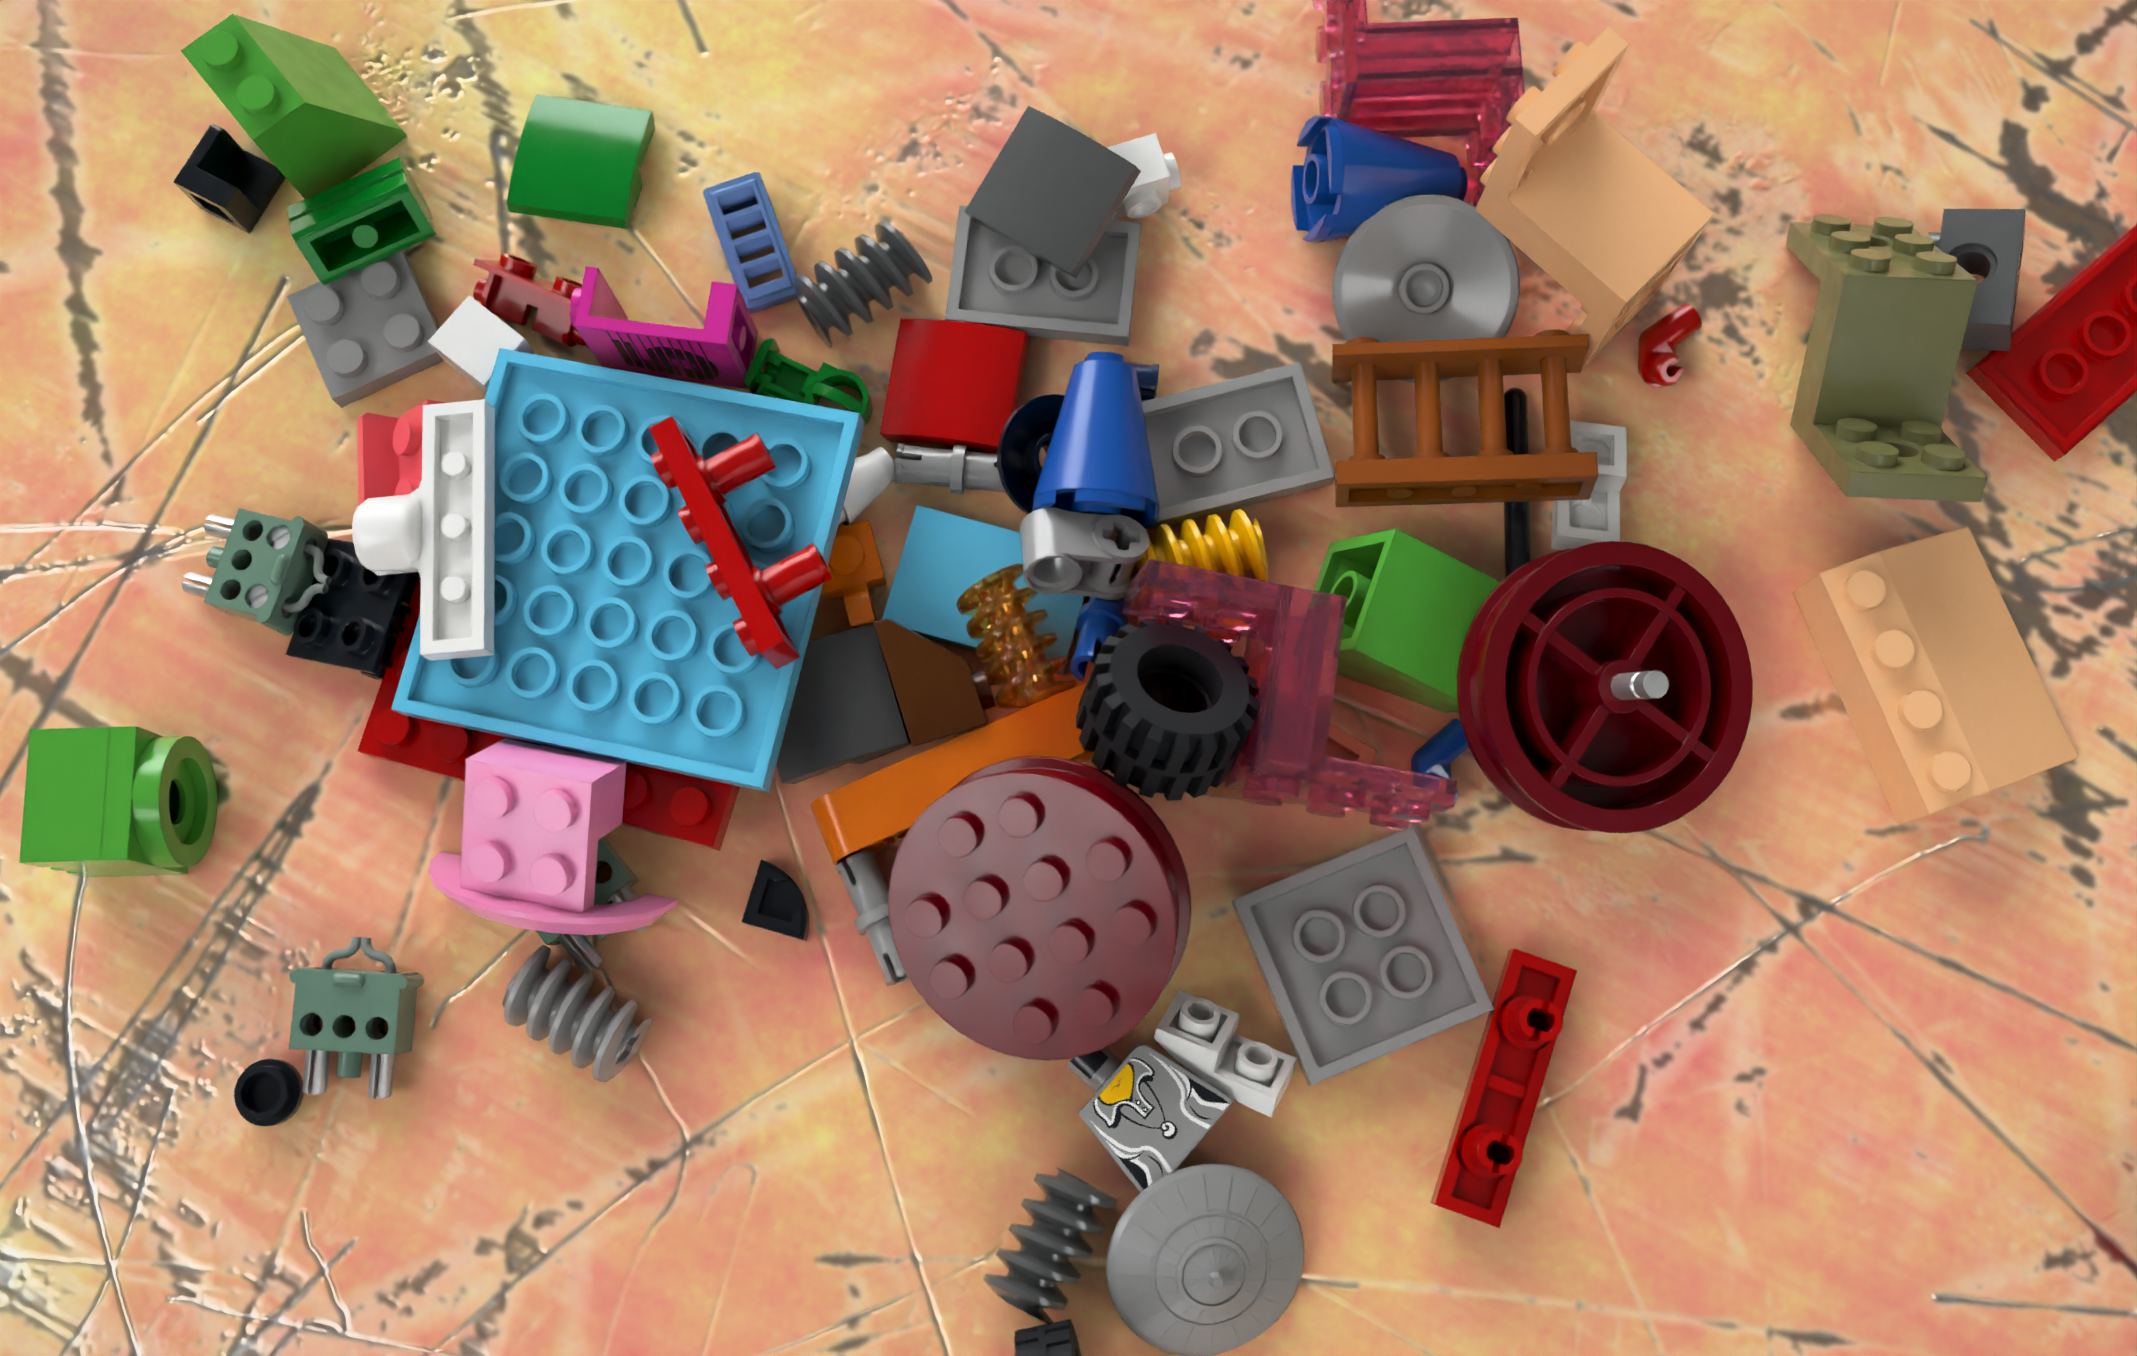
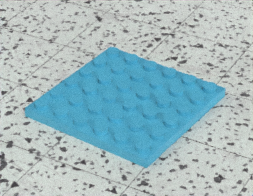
(605, 598)

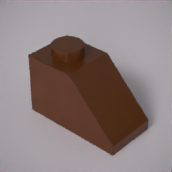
(932, 684)

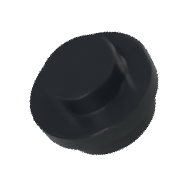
(268, 1092)

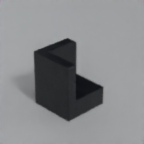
(229, 180)

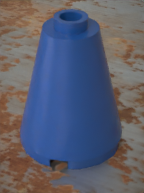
(1359, 171)
(1100, 446)

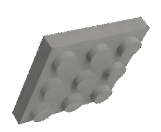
(1361, 956)

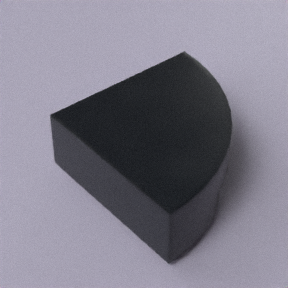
(777, 903)

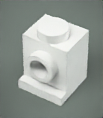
(1157, 176)

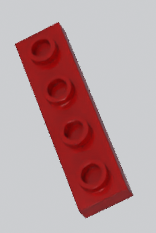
(706, 519)
(1504, 1087)

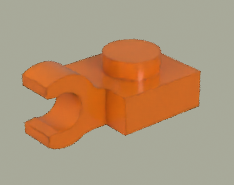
(855, 570)

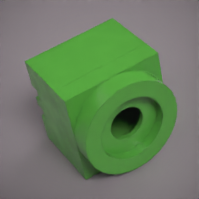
(116, 802)

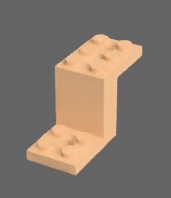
(1588, 197)

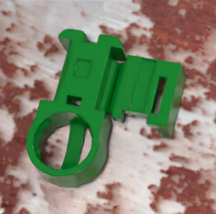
(798, 383)

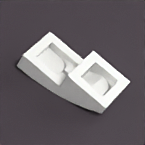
(1596, 519)

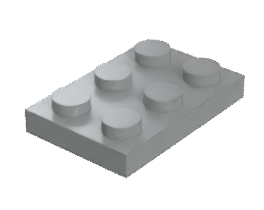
(1010, 289)
(1235, 444)

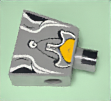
(1146, 1110)

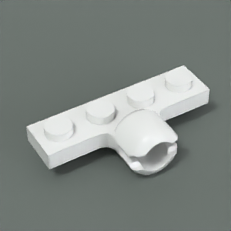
(443, 531)

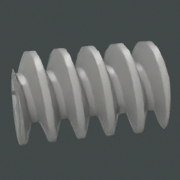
(573, 1016)

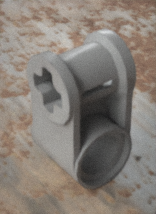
(1075, 554)

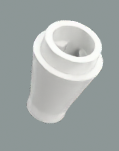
(868, 479)

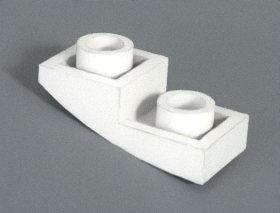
(1207, 1045)

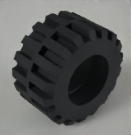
(1167, 709)

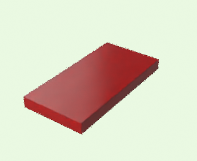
(2072, 355)

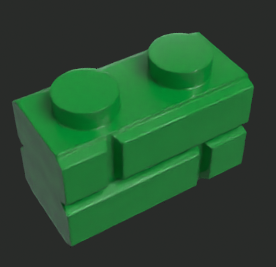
(360, 221)

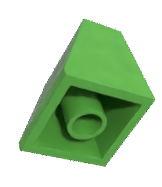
(295, 101)
(1403, 614)

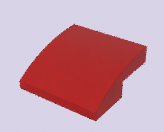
(953, 383)

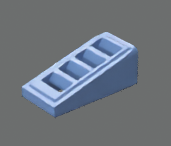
(736, 207)

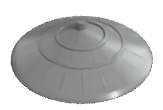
(1426, 274)
(1205, 1260)

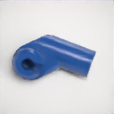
(1440, 751)

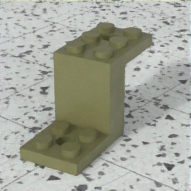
(1883, 359)

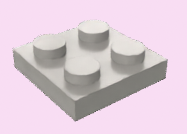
(368, 328)

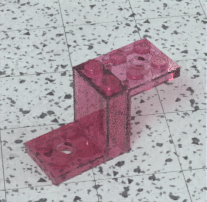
(1421, 76)
(1294, 658)

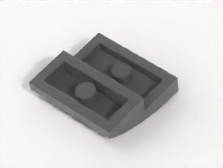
(1052, 191)
(841, 707)

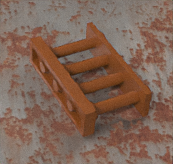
(1490, 474)

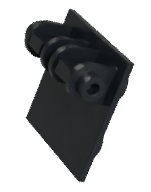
(355, 616)

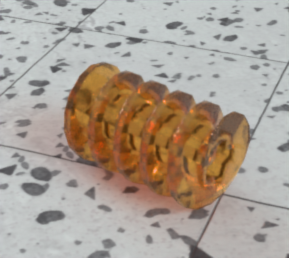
(1011, 639)

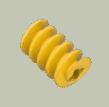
(1218, 550)

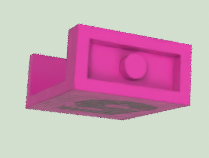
(708, 355)

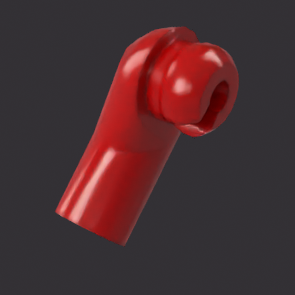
(1658, 346)

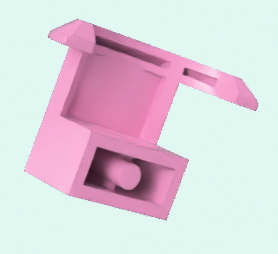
(535, 839)

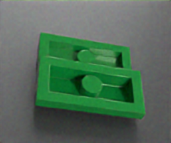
(580, 161)

